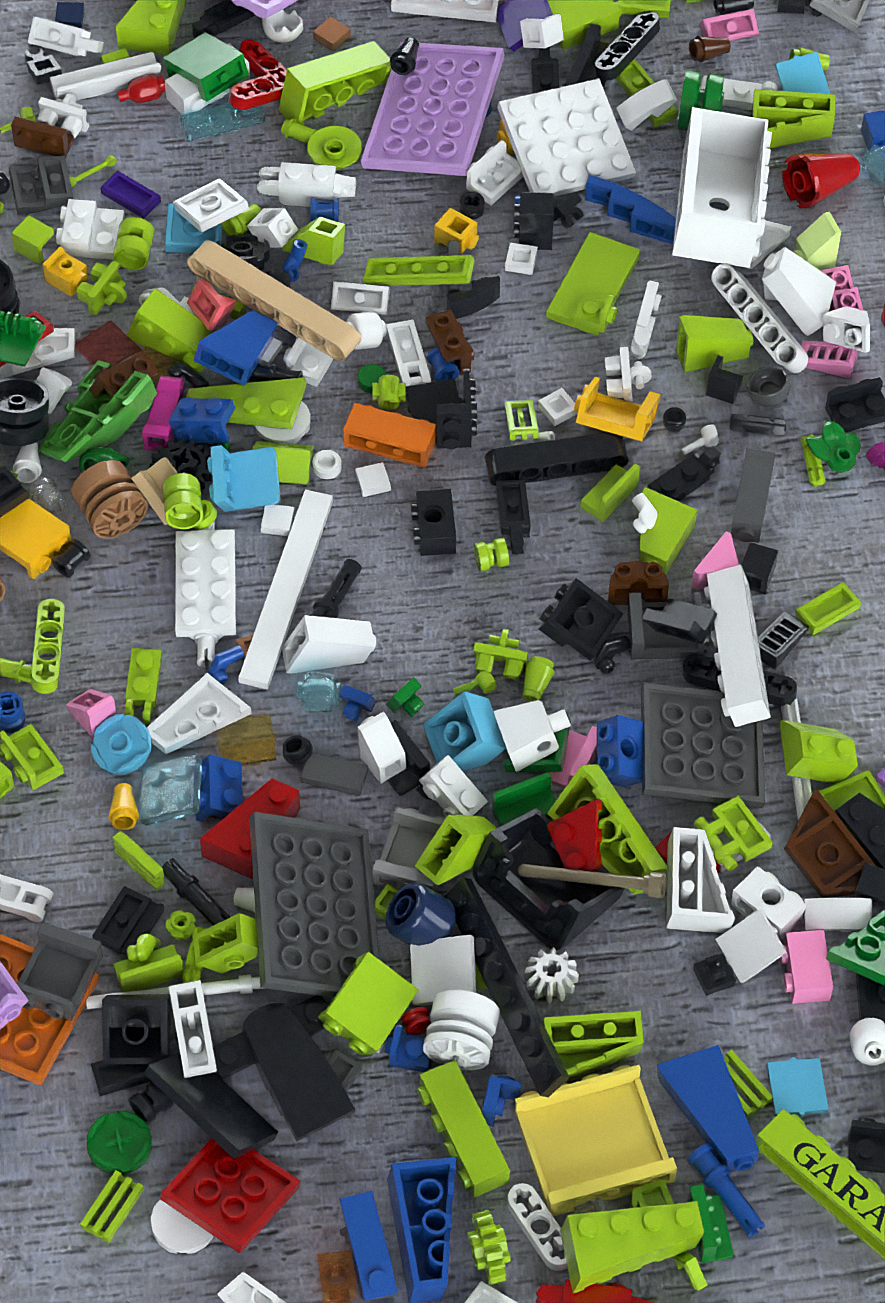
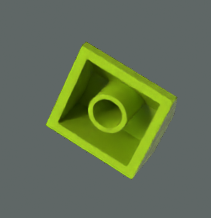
(817, 752)

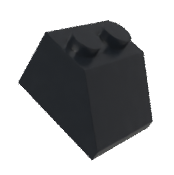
(136, 1028)

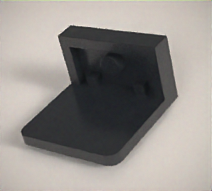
(458, 421)

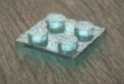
(170, 789)

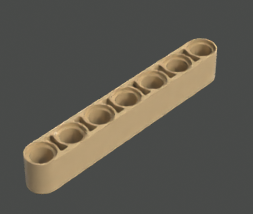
(274, 300)

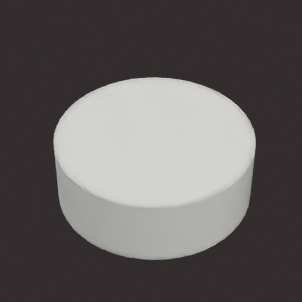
(326, 464)

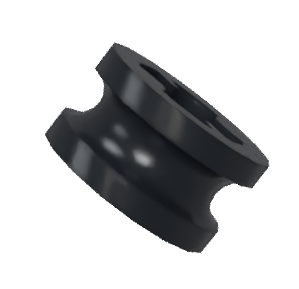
(472, 198)

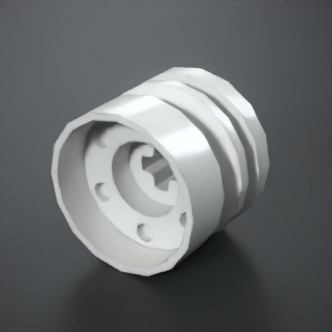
(461, 1029)

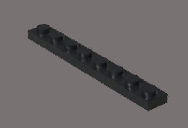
(508, 990)

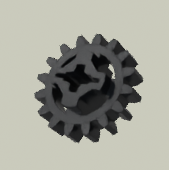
(185, 459)

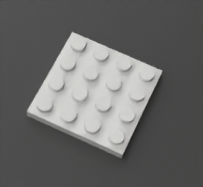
(565, 138)

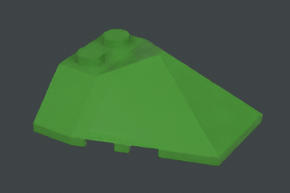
(100, 420)

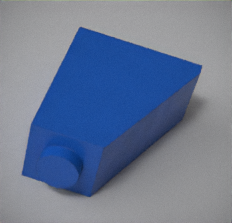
(237, 346)

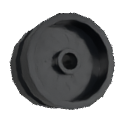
(23, 411)

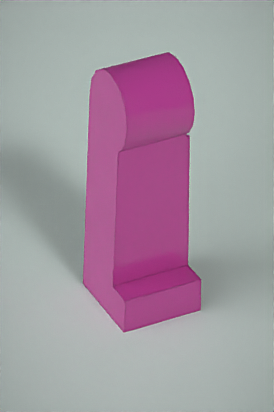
(169, 394)

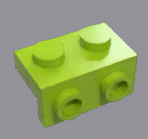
(30, 756)

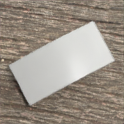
(650, 100)
(837, 914)

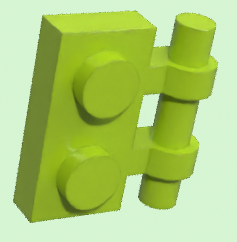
(742, 830)

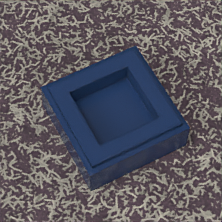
(70, 13)

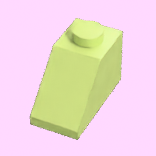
(819, 243)

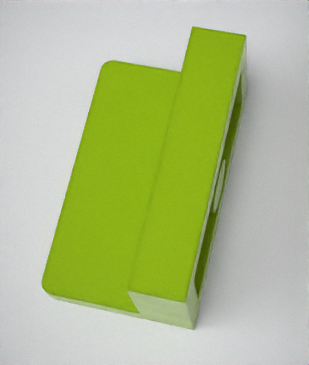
(292, 461)
(611, 491)
(159, 968)

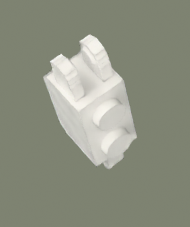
(300, 182)

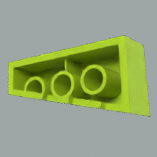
(623, 844)
(626, 1239)

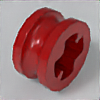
(416, 1021)

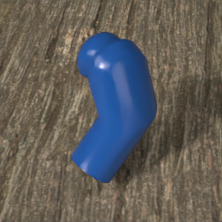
(295, 259)

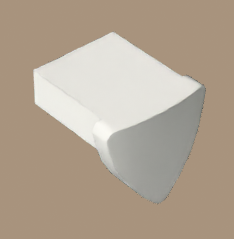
(55, 384)

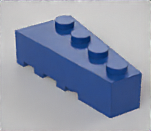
(422, 1216)

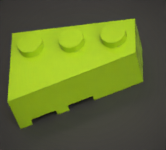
(168, 329)

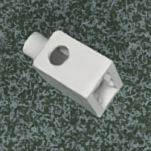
(529, 732)

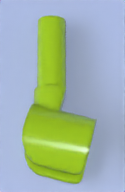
(25, 113)
(483, 680)

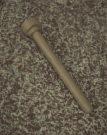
(651, 884)

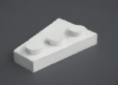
(196, 714)

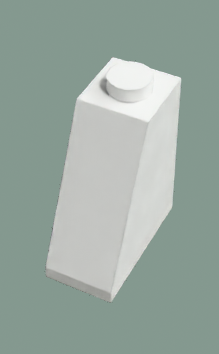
(799, 288)
(327, 644)

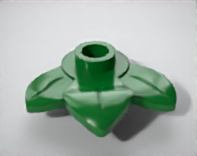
(835, 447)

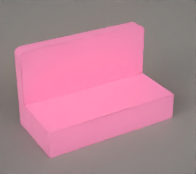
(580, 751)

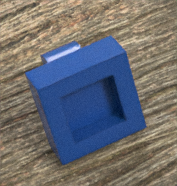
(356, 701)

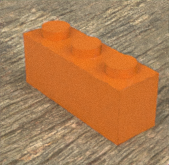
(390, 435)

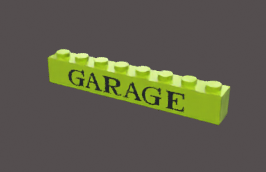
(826, 1177)

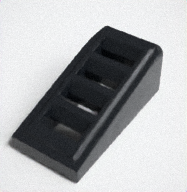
(774, 657)

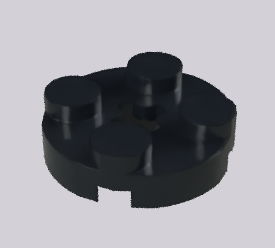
(248, 248)

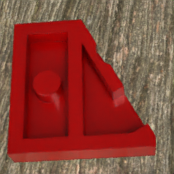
(578, 837)

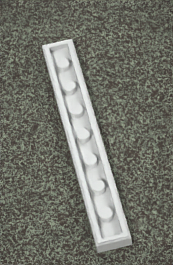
(285, 589)

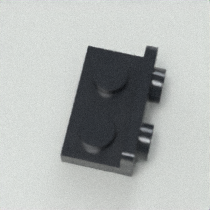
(857, 404)
(867, 1145)

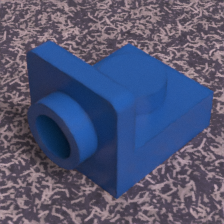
(406, 1051)
(497, 1091)

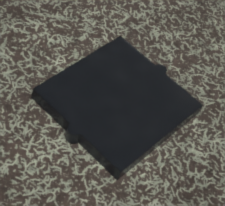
(425, 397)

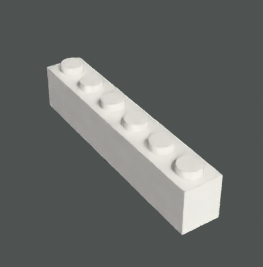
(737, 647)

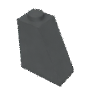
(752, 495)

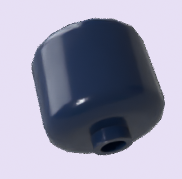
(419, 915)

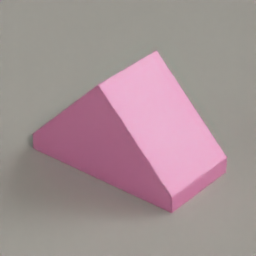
(719, 558)
(92, 709)

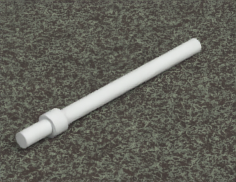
(244, 984)

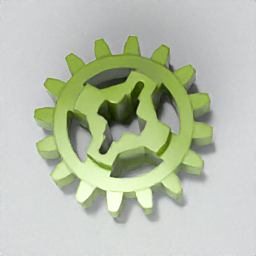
(489, 1247)

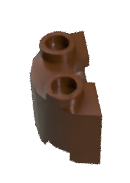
(638, 578)

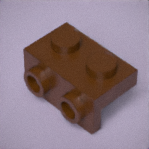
(41, 137)
(450, 339)
(113, 379)

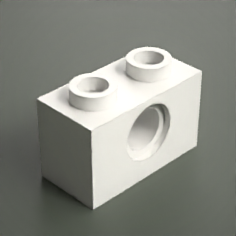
(765, 886)

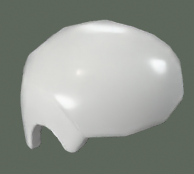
(283, 26)

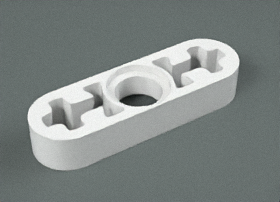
(520, 1212)

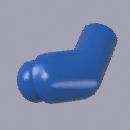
(221, 662)

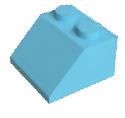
(465, 732)

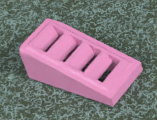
(834, 367)

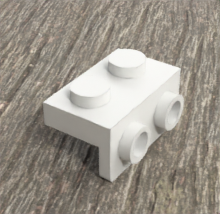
(493, 173)

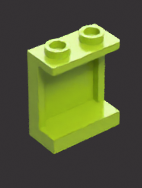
(368, 1005)

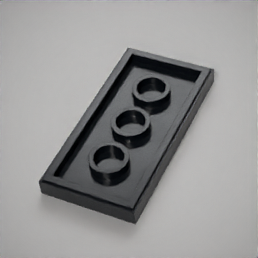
(213, 1107)

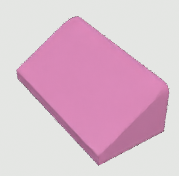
(732, 25)

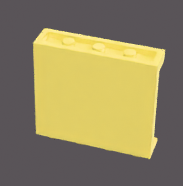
(593, 1139)

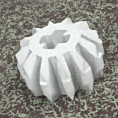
(549, 986)

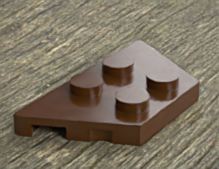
(826, 850)

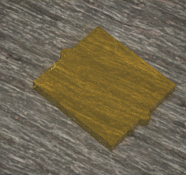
(248, 740)

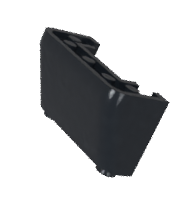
(545, 907)

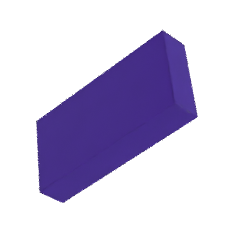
(130, 194)

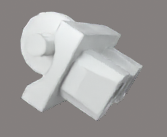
(63, 112)
(620, 366)

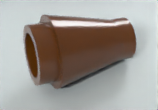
(705, 48)

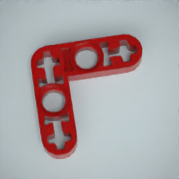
(246, 94)

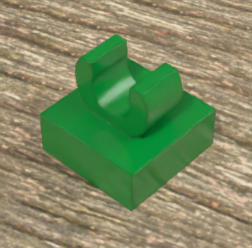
(406, 698)

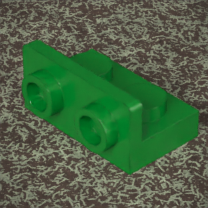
(716, 1241)

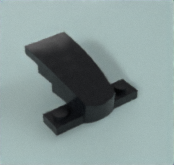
(288, 1064)

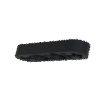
(624, 43)
(706, 664)

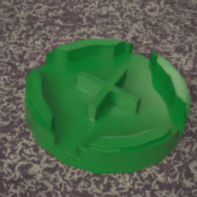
(119, 1142)

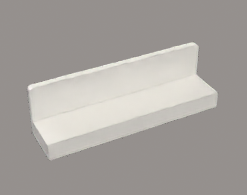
(104, 77)

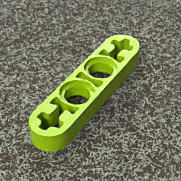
(48, 645)

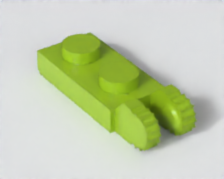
(143, 681)

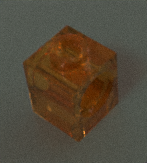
(337, 1264)

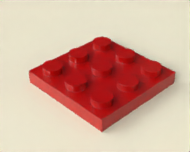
(230, 1195)

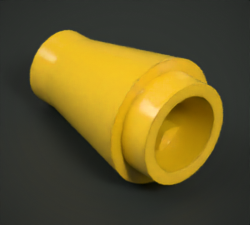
(123, 808)

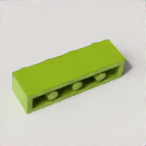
(463, 1128)

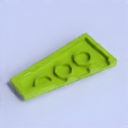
(259, 403)

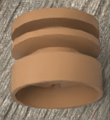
(109, 499)

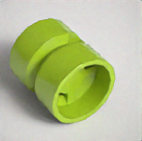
(133, 243)
(182, 501)

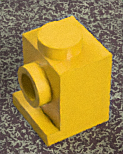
(456, 227)
(64, 272)

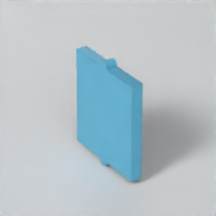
(802, 74)
(797, 1086)

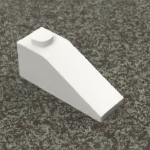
(192, 1029)

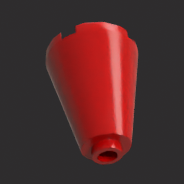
(817, 176)

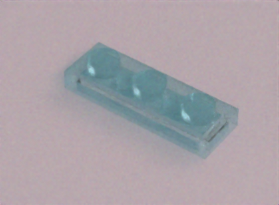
(219, 120)

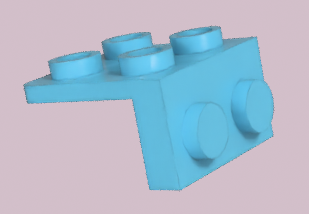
(243, 478)

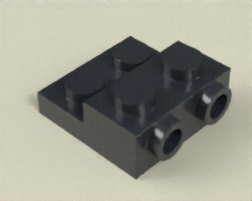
(579, 619)

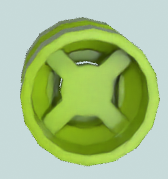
(491, 554)

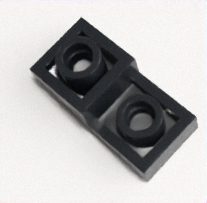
(483, 293)

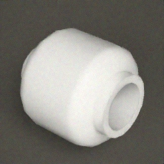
(369, 327)
(868, 1041)

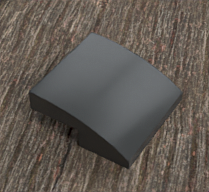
(41, 185)

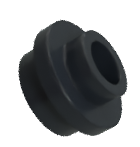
(297, 749)

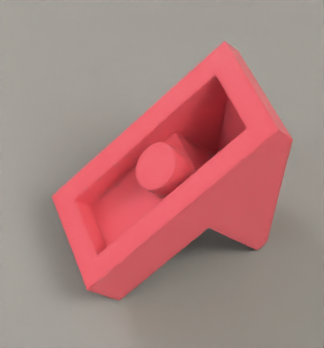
(210, 306)

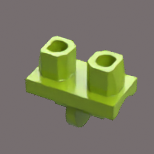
(107, 289)
(514, 659)

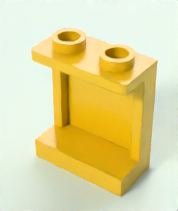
(615, 414)
(33, 536)

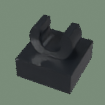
(566, 208)
(714, 974)

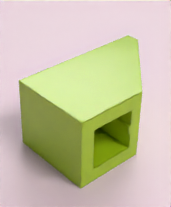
(323, 240)

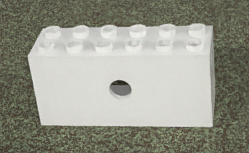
(722, 164)

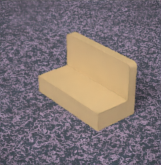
(151, 482)

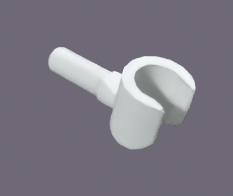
(709, 439)

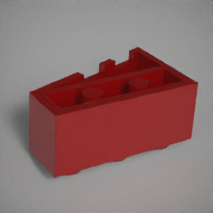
(230, 839)

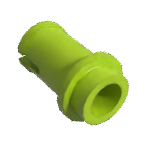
(296, 130)

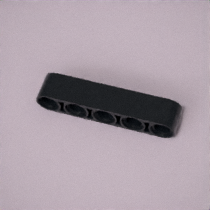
(557, 458)

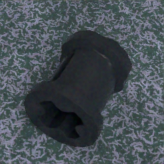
(70, 558)

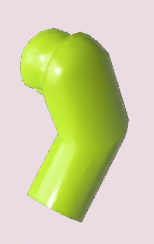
(142, 950)

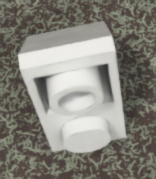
(847, 328)
(380, 747)

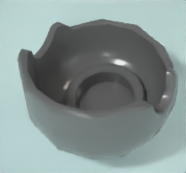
(768, 386)

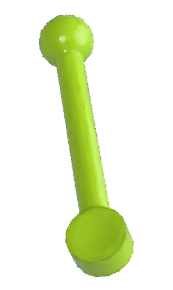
(110, 161)

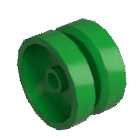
(693, 96)

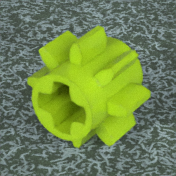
(388, 392)

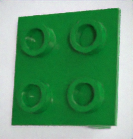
(18, 337)

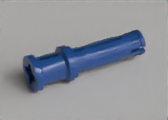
(717, 1177)

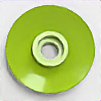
(334, 147)

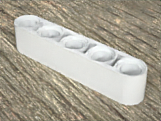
(769, 323)

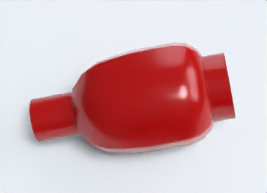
(143, 89)

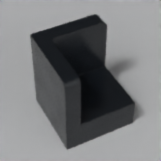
(722, 383)
(759, 566)

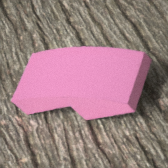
(844, 293)

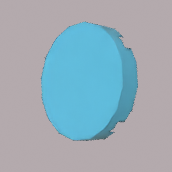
(121, 744)

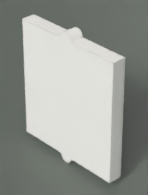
(751, 945)

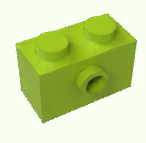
(227, 944)

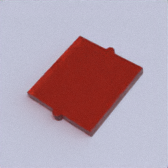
(107, 345)

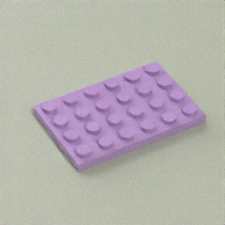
(434, 112)

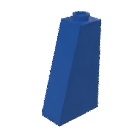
(710, 1102)

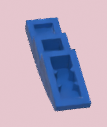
(644, 216)

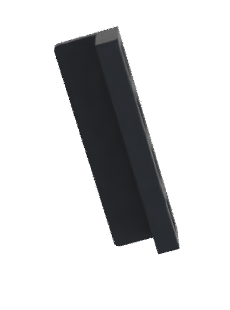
(584, 65)

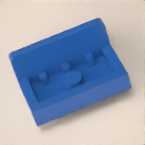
(201, 420)
(219, 787)

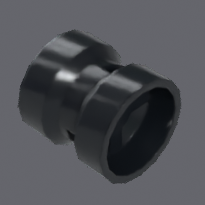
(150, 1102)

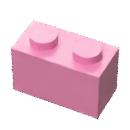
(807, 969)

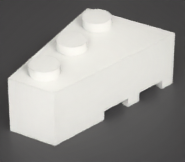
(693, 886)

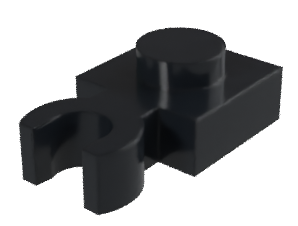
(42, 66)

